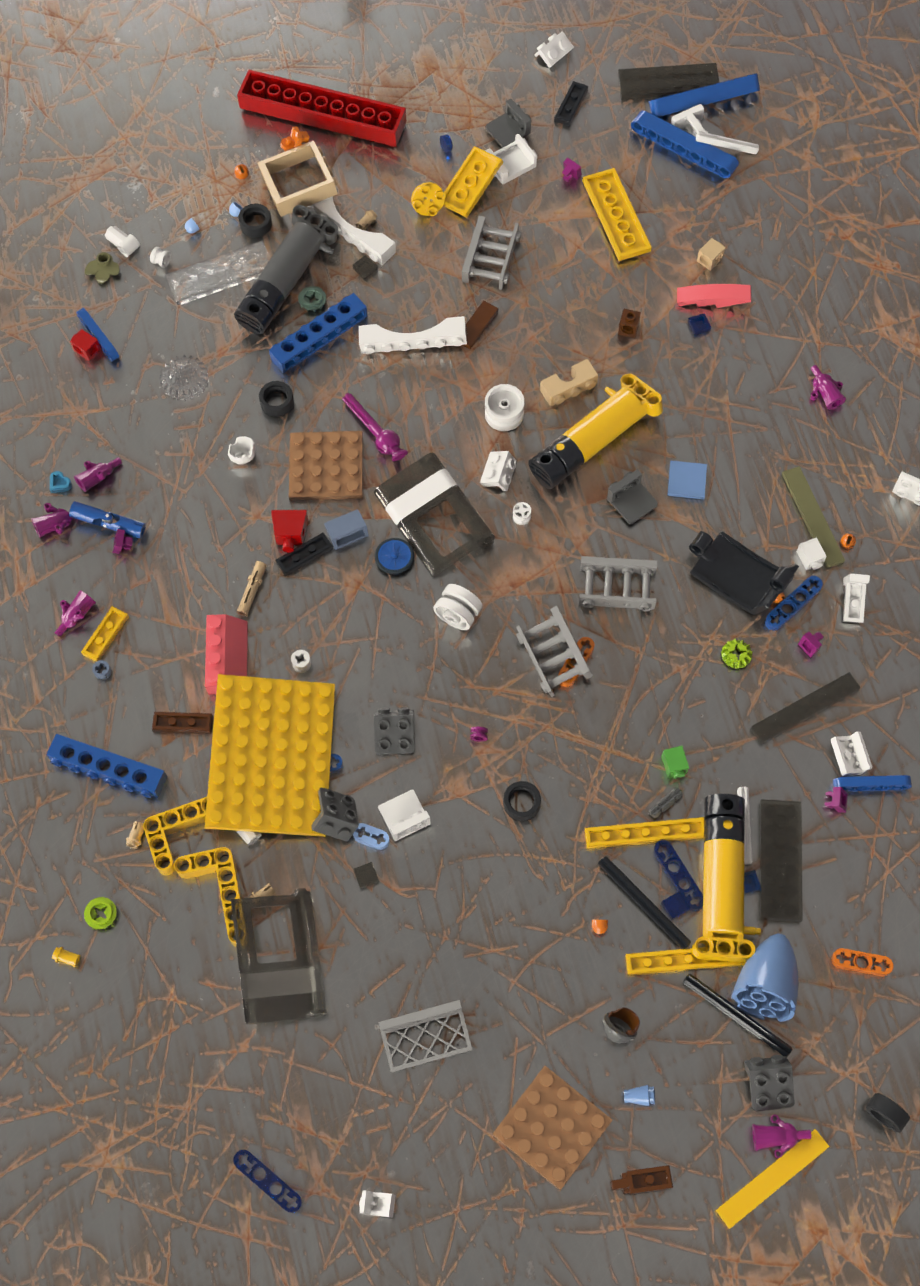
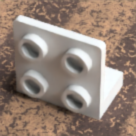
(908, 487)
(404, 815)

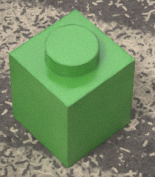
(675, 762)

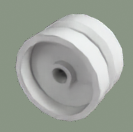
(504, 407)
(458, 607)

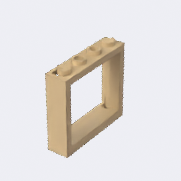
(304, 197)

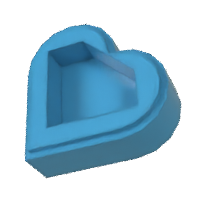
(59, 482)

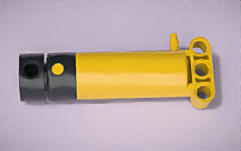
(596, 430)
(724, 881)

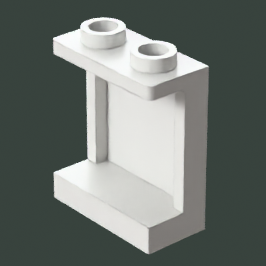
(516, 158)

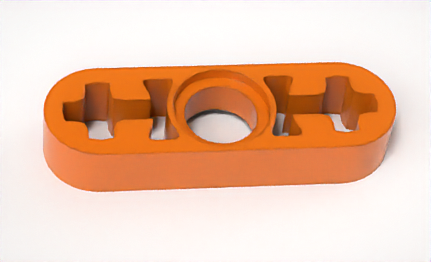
(587, 653)
(868, 956)

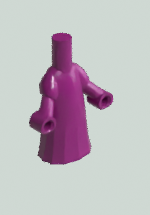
(828, 389)
(95, 473)
(51, 522)
(74, 611)
(782, 1135)

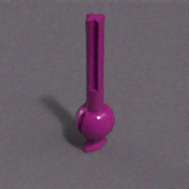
(386, 440)

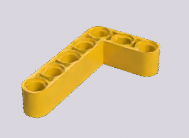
(165, 829)
(222, 869)

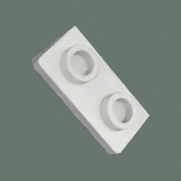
(554, 50)
(499, 470)
(851, 754)

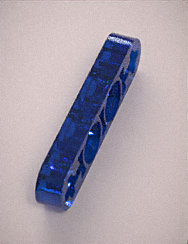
(681, 874)
(269, 1179)

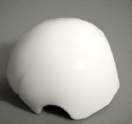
(242, 451)

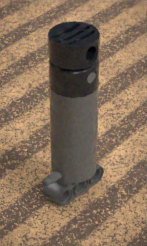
(285, 268)

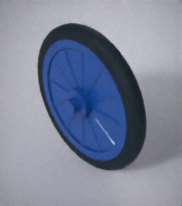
(394, 555)

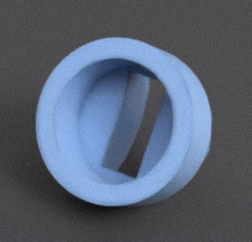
(235, 209)
(191, 227)

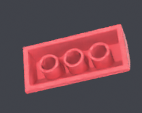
(225, 648)

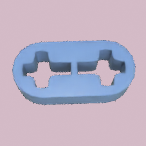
(369, 840)

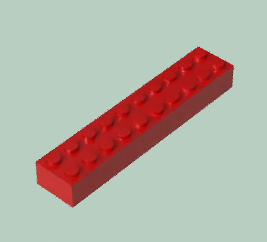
(322, 108)

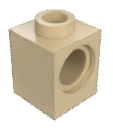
(711, 254)

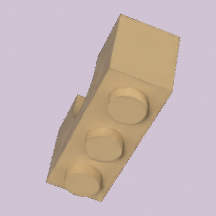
(557, 391)

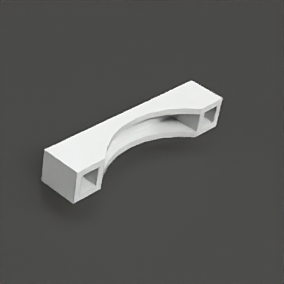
(375, 245)
(447, 333)

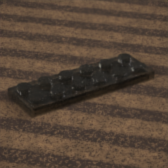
(665, 80)
(781, 860)

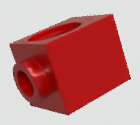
(85, 344)

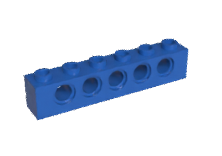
(316, 340)
(62, 746)

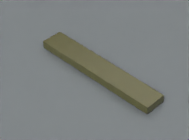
(812, 515)

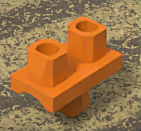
(295, 139)

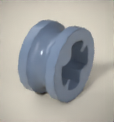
(105, 673)

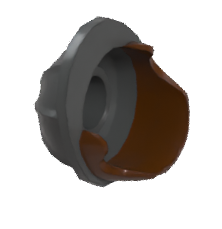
(621, 1025)

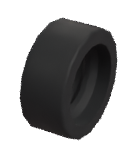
(255, 231)
(276, 386)
(526, 786)
(888, 1112)

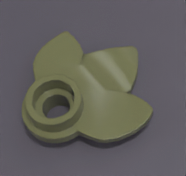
(101, 269)

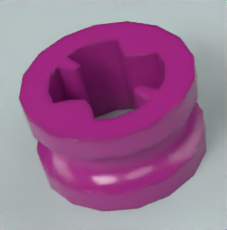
(479, 734)

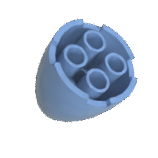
(769, 981)

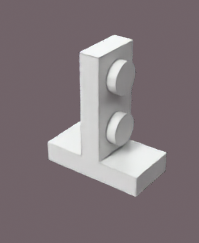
(690, 120)
(855, 597)

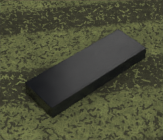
(571, 103)
(304, 554)

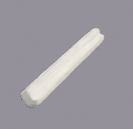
(726, 142)
(744, 792)

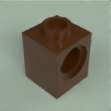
(629, 323)

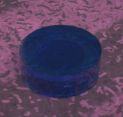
(446, 143)

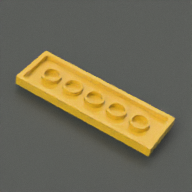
(616, 214)

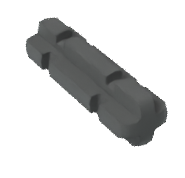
(665, 803)

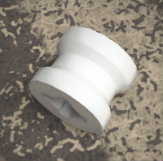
(160, 257)
(523, 509)
(303, 665)

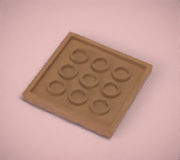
(326, 465)
(552, 1127)

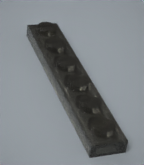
(805, 708)

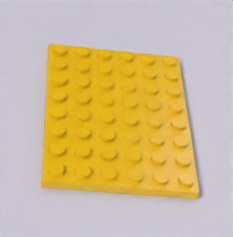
(269, 754)

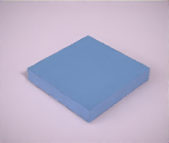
(687, 480)

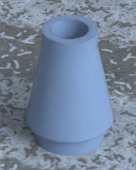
(641, 1095)

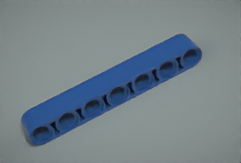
(704, 95)
(684, 144)

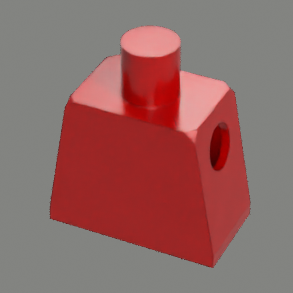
(289, 527)

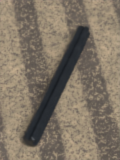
(644, 902)
(737, 1015)

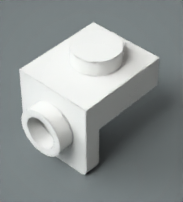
(377, 1204)

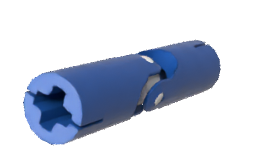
(103, 518)

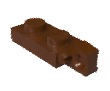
(644, 1180)

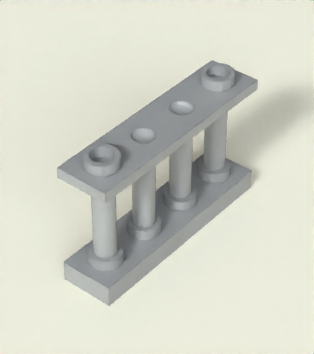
(478, 242)
(627, 568)
(564, 636)

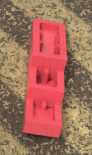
(710, 294)

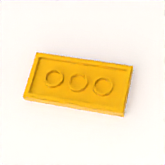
(471, 181)

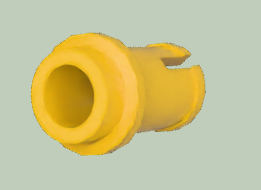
(65, 956)

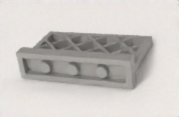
(420, 1017)

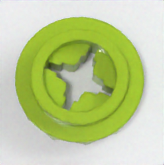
(731, 659)
(100, 904)

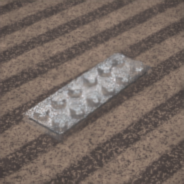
(218, 273)

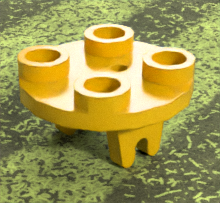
(425, 206)

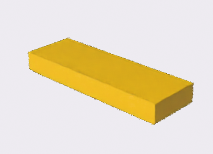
(105, 634)

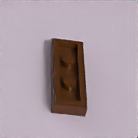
(479, 322)
(182, 722)

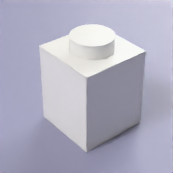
(811, 554)

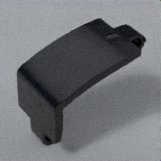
(738, 572)

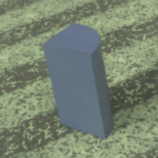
(346, 529)

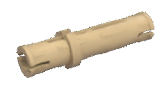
(255, 581)

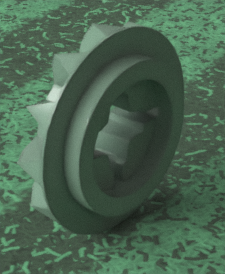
(308, 293)

